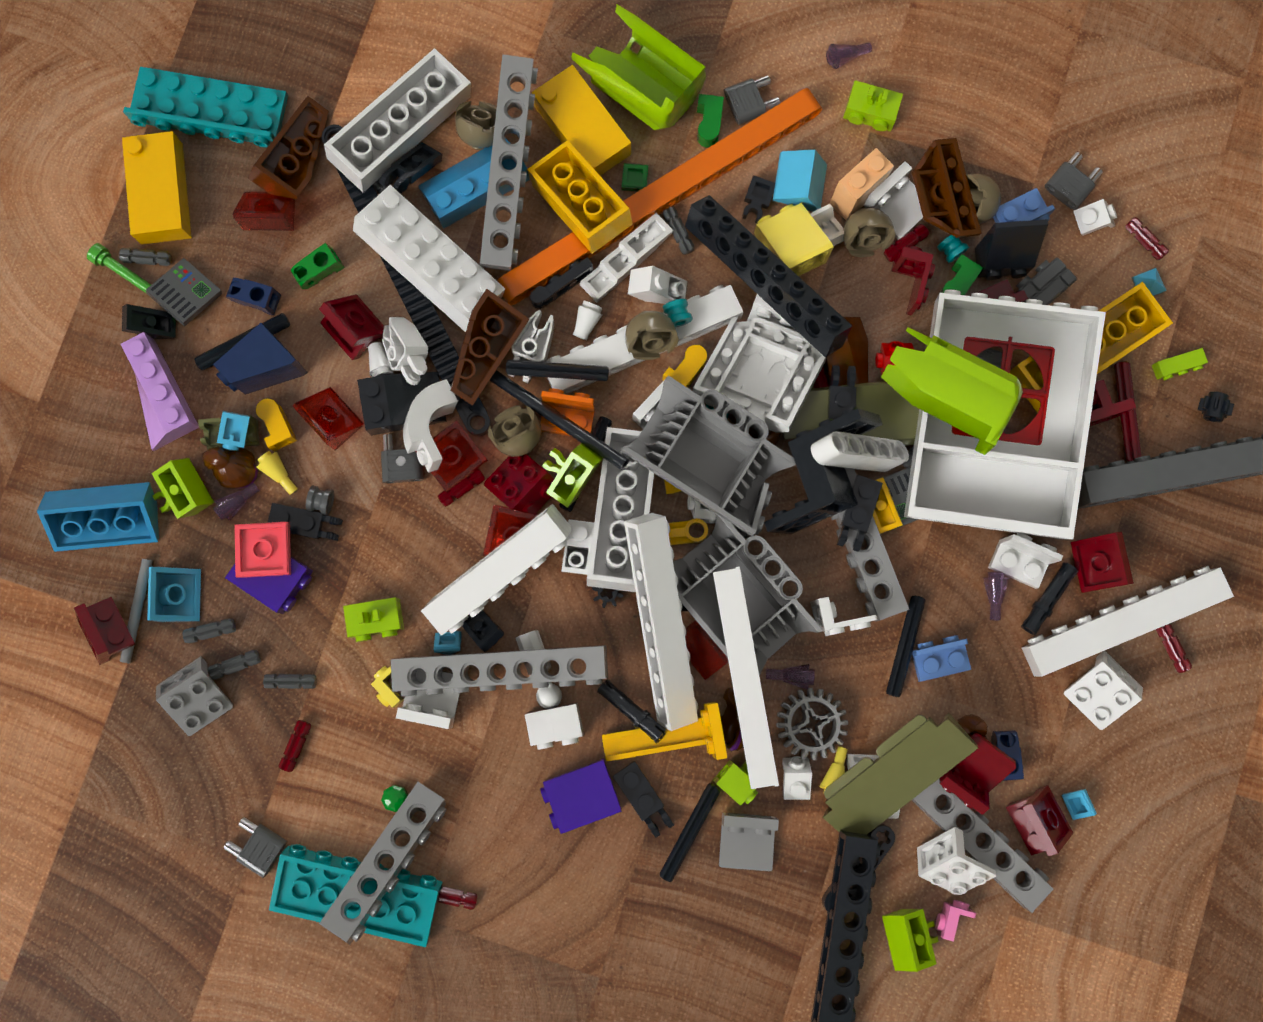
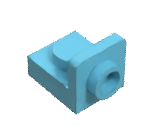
(233, 430)

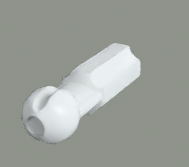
(549, 696)

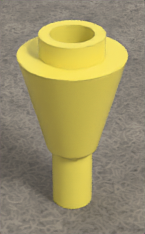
(274, 468)
(836, 768)

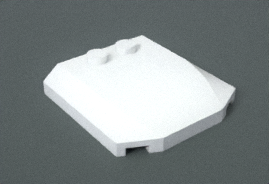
(762, 370)

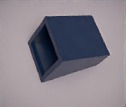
(257, 363)

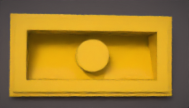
(885, 512)

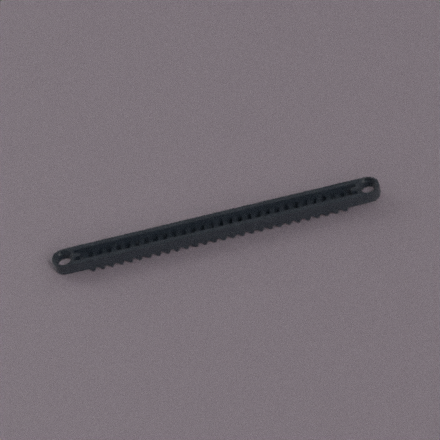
(422, 314)

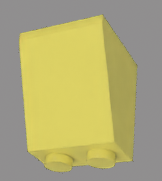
(795, 238)

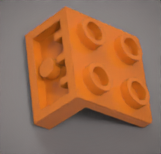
(577, 408)

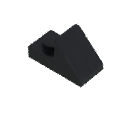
(153, 322)
(483, 630)

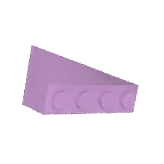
(161, 398)

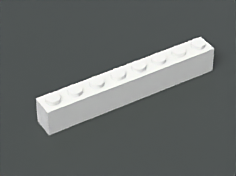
(708, 315)
(661, 620)
(1127, 621)

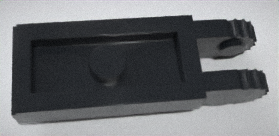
(411, 167)
(561, 284)
(841, 397)
(860, 516)
(304, 522)
(642, 796)

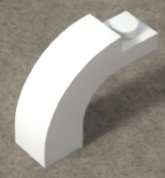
(428, 405)

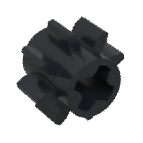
(1216, 406)
(605, 599)

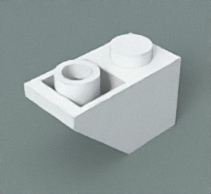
(656, 285)
(578, 547)

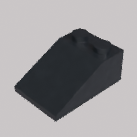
(1010, 248)
(388, 400)

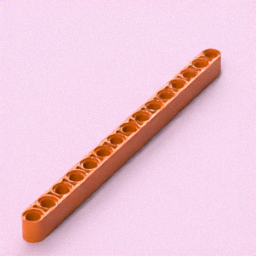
(669, 190)

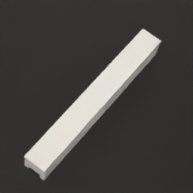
(745, 679)

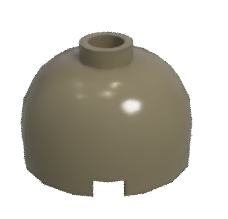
(476, 124)
(985, 196)
(868, 231)
(650, 335)
(515, 431)

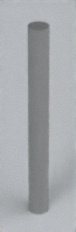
(136, 608)

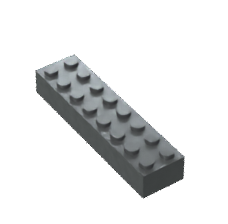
(1171, 471)

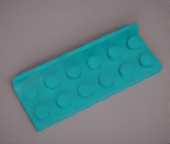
(207, 106)
(312, 880)

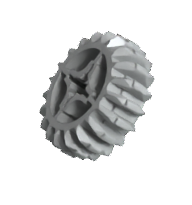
(807, 712)

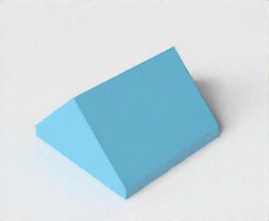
(800, 178)
(174, 594)

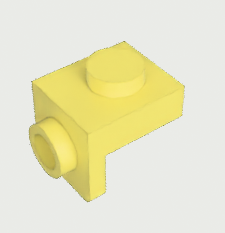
(384, 688)

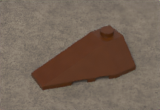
(290, 157)
(487, 340)
(851, 354)

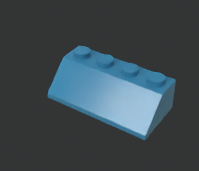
(463, 187)
(100, 516)

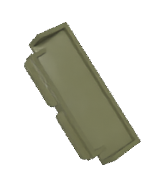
(896, 412)
(905, 768)

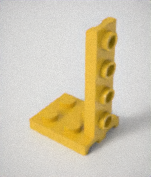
(637, 743)

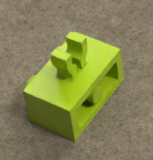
(872, 106)
(571, 473)
(181, 488)
(373, 618)
(736, 782)
(910, 939)

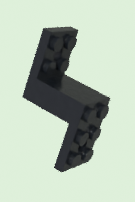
(825, 486)

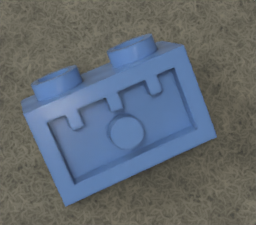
(1024, 208)
(941, 660)

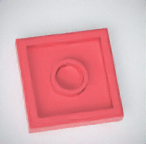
(262, 549)

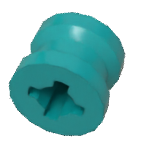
(952, 248)
(678, 312)

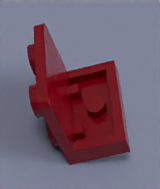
(917, 264)
(520, 484)
(978, 774)

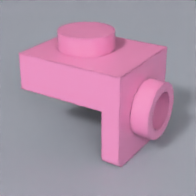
(947, 921)

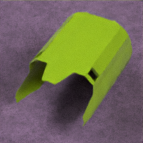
(654, 83)
(955, 388)

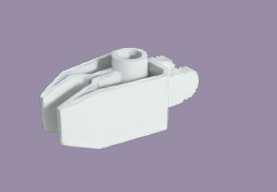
(533, 343)
(405, 349)

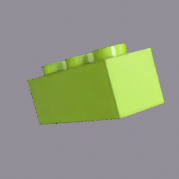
(1180, 364)

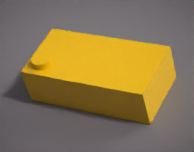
(581, 118)
(156, 188)
(580, 196)

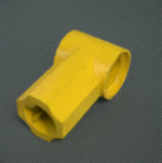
(680, 534)

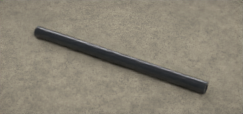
(559, 420)

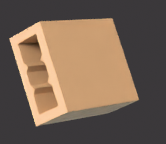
(859, 183)

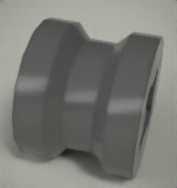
(319, 500)

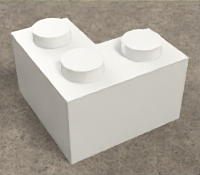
(554, 725)

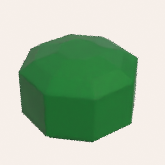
(394, 797)

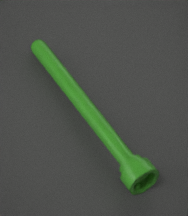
(100, 256)

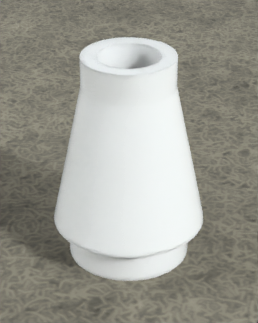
(587, 318)
(378, 360)

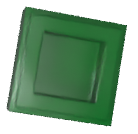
(634, 177)

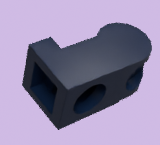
(254, 295)
(1009, 743)

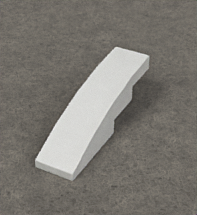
(627, 256)

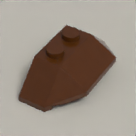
(945, 190)

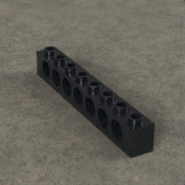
(768, 276)
(849, 848)

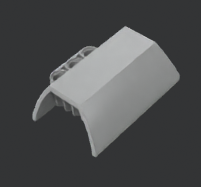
(706, 453)
(771, 613)

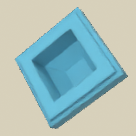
(1151, 280)
(447, 643)
(1079, 804)

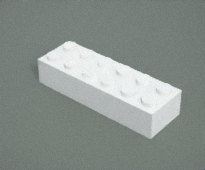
(398, 120)
(424, 255)
(620, 497)
(496, 570)

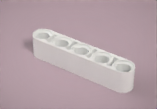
(859, 452)

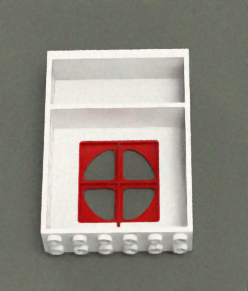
(1032, 475)

